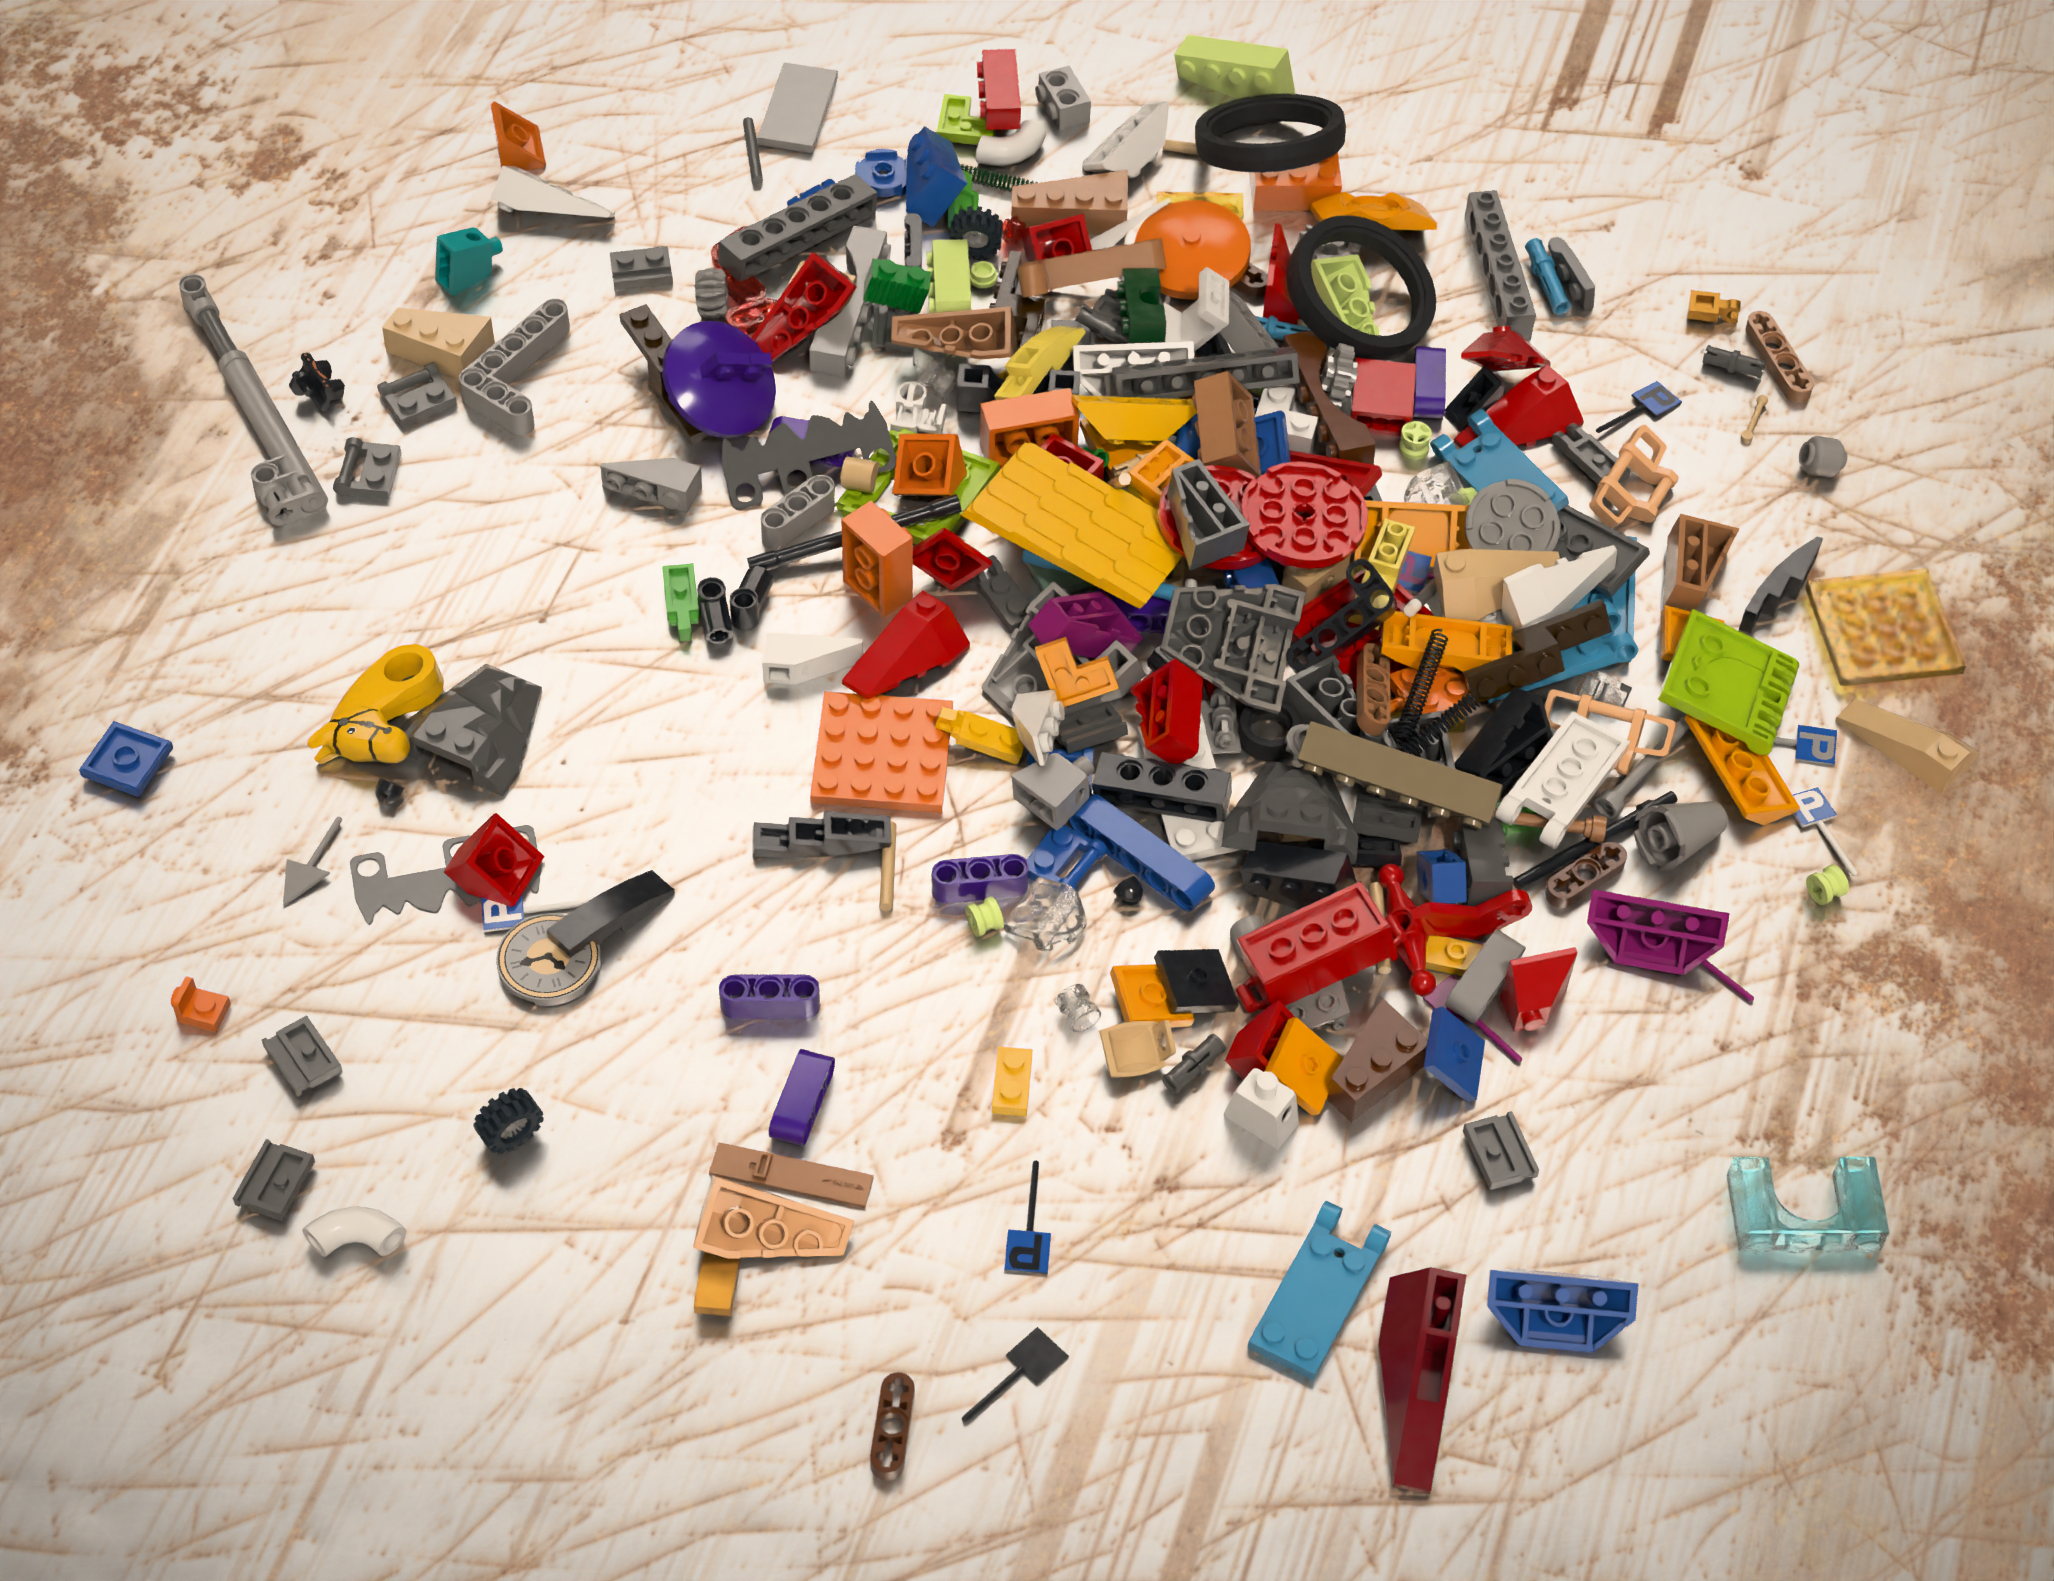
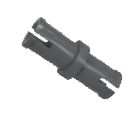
(1102, 325)
(1734, 361)
(1193, 1063)

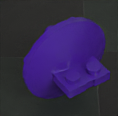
(719, 379)

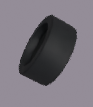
(1263, 748)

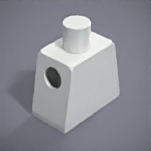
(1264, 1108)

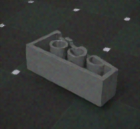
(1328, 699)

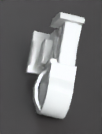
(913, 413)

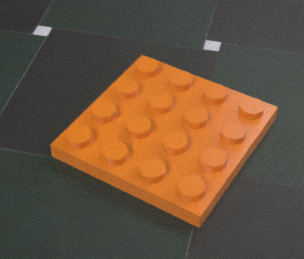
(881, 753)

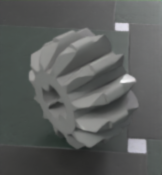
(711, 293)

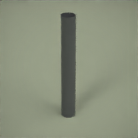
(752, 150)

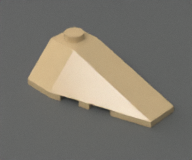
(1472, 579)
(1919, 748)

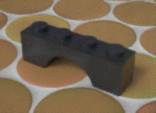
(980, 384)

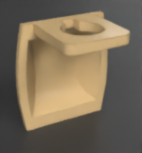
(1136, 1047)

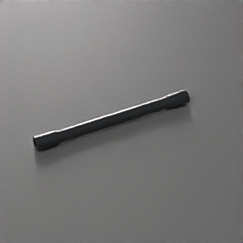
(776, 558)

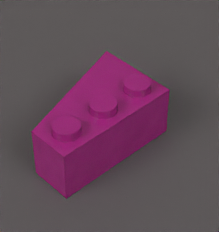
(1088, 623)

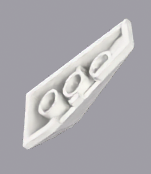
(1551, 591)

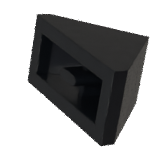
(1479, 393)

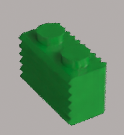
(896, 285)

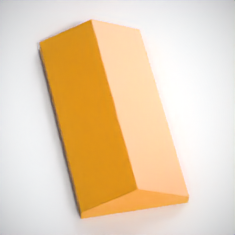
(1746, 775)

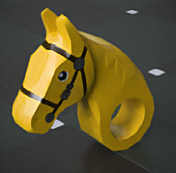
(378, 695)

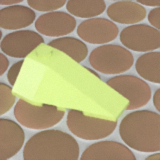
(1344, 290)

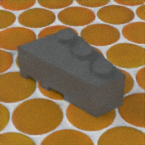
(1204, 516)
(1484, 861)

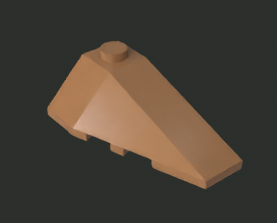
(965, 333)

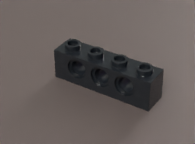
(1138, 781)

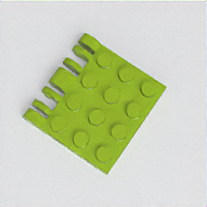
(1729, 681)

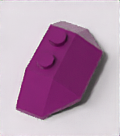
(1655, 932)

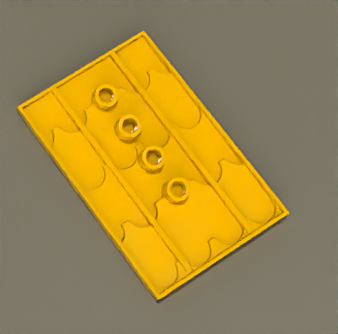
(1076, 524)

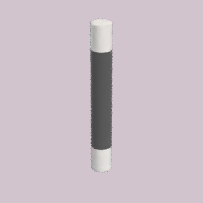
(1420, 599)

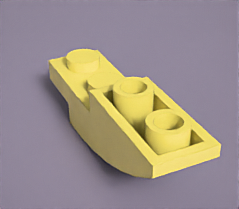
(1036, 358)
(1388, 559)

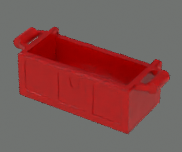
(1316, 947)

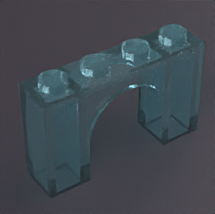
(1767, 1225)

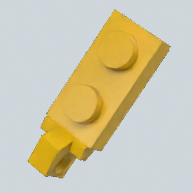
(981, 734)

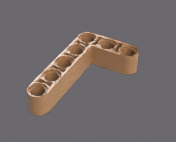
(1089, 266)

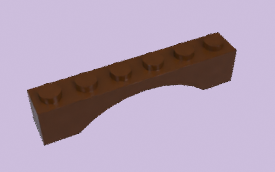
(1340, 433)

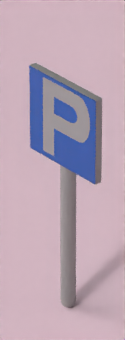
(1813, 744)

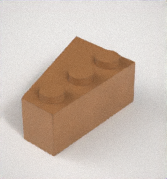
(1693, 558)

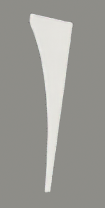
(1116, 233)

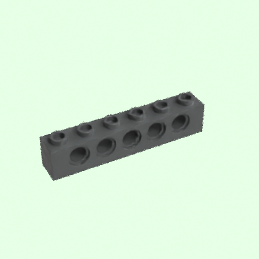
(797, 227)
(1499, 262)
(1177, 377)

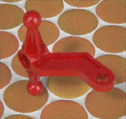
(1444, 921)

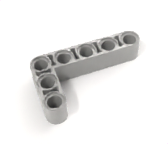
(487, 379)

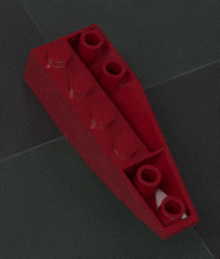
(1416, 1368)

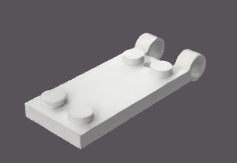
(1565, 776)
(1190, 836)

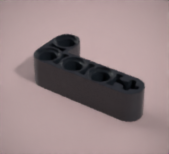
(1337, 623)

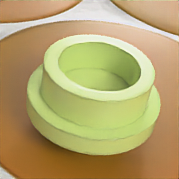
(983, 274)

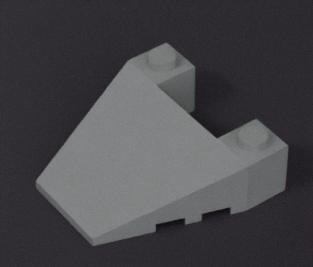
(1020, 670)

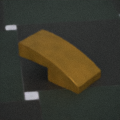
(716, 1285)

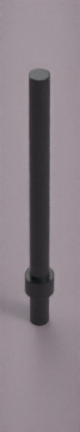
(1585, 846)

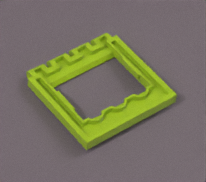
(979, 474)

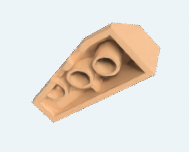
(756, 1223)

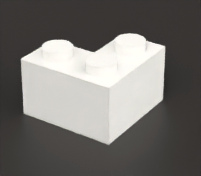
(1300, 427)

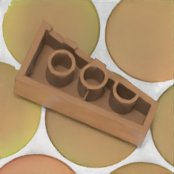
(1097, 196)

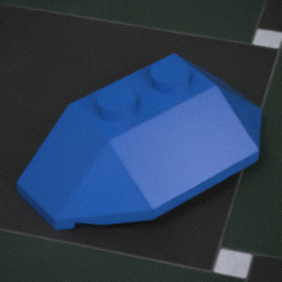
(1561, 1308)

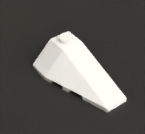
(529, 192)

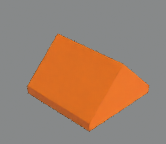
(517, 139)
(928, 465)

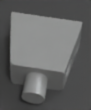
(1054, 789)

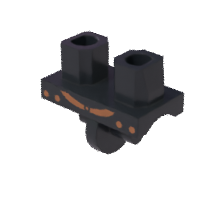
(316, 382)

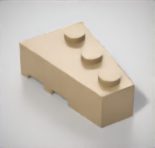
(438, 337)

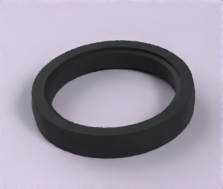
(1270, 156)
(1391, 248)

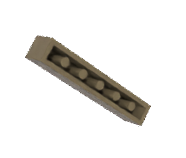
(1399, 774)

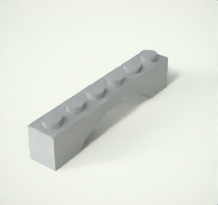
(836, 341)

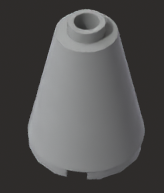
(1677, 831)

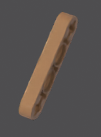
(1773, 357)
(1371, 714)

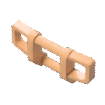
(1646, 469)
(1635, 717)

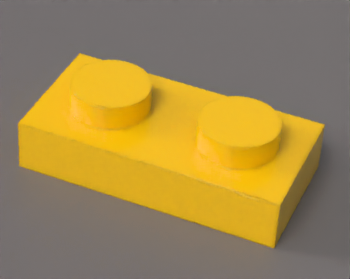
(1012, 1081)

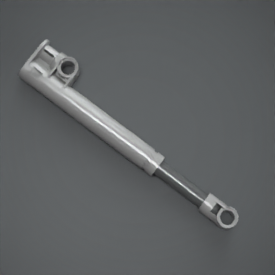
(286, 479)

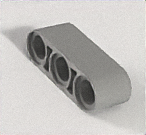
(1244, 329)
(797, 511)
(1484, 976)

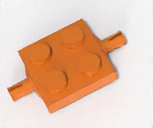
(1444, 691)

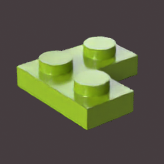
(957, 124)

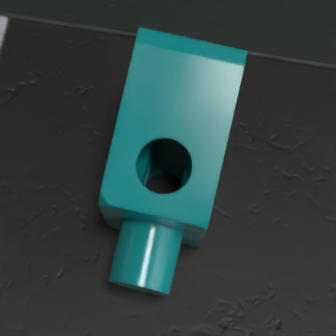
(464, 258)

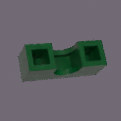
(1140, 306)

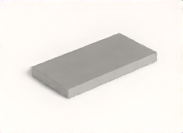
(797, 107)

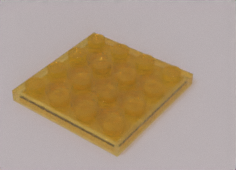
(1884, 627)

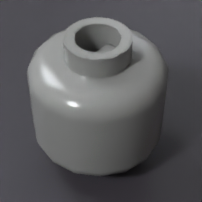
(1822, 456)

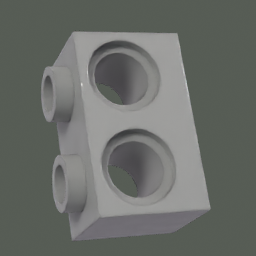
(1063, 97)

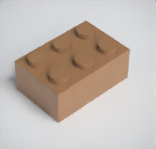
(1226, 423)

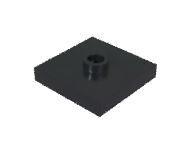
(1196, 981)

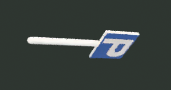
(1815, 810)
(502, 917)

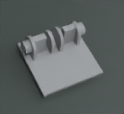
(1221, 723)
(1323, 1007)

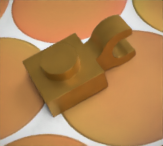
(1708, 306)

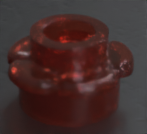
(1011, 229)

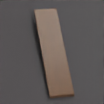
(791, 1175)

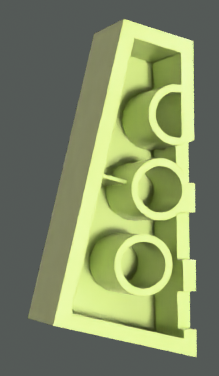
(1234, 66)
(949, 276)

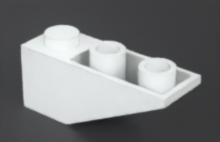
(806, 657)
(1038, 721)

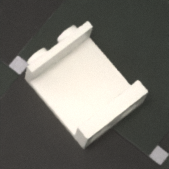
(1203, 317)

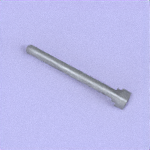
(1611, 801)

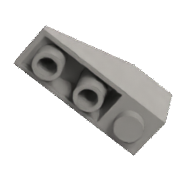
(655, 480)

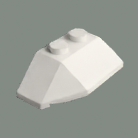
(1132, 142)
(1098, 360)

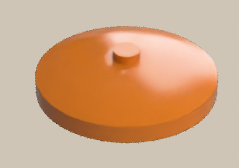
(1197, 237)

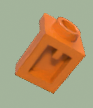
(199, 1006)

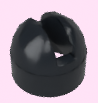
(388, 788)
(1129, 891)

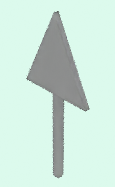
(302, 877)

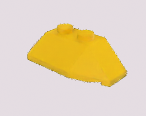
(1135, 417)

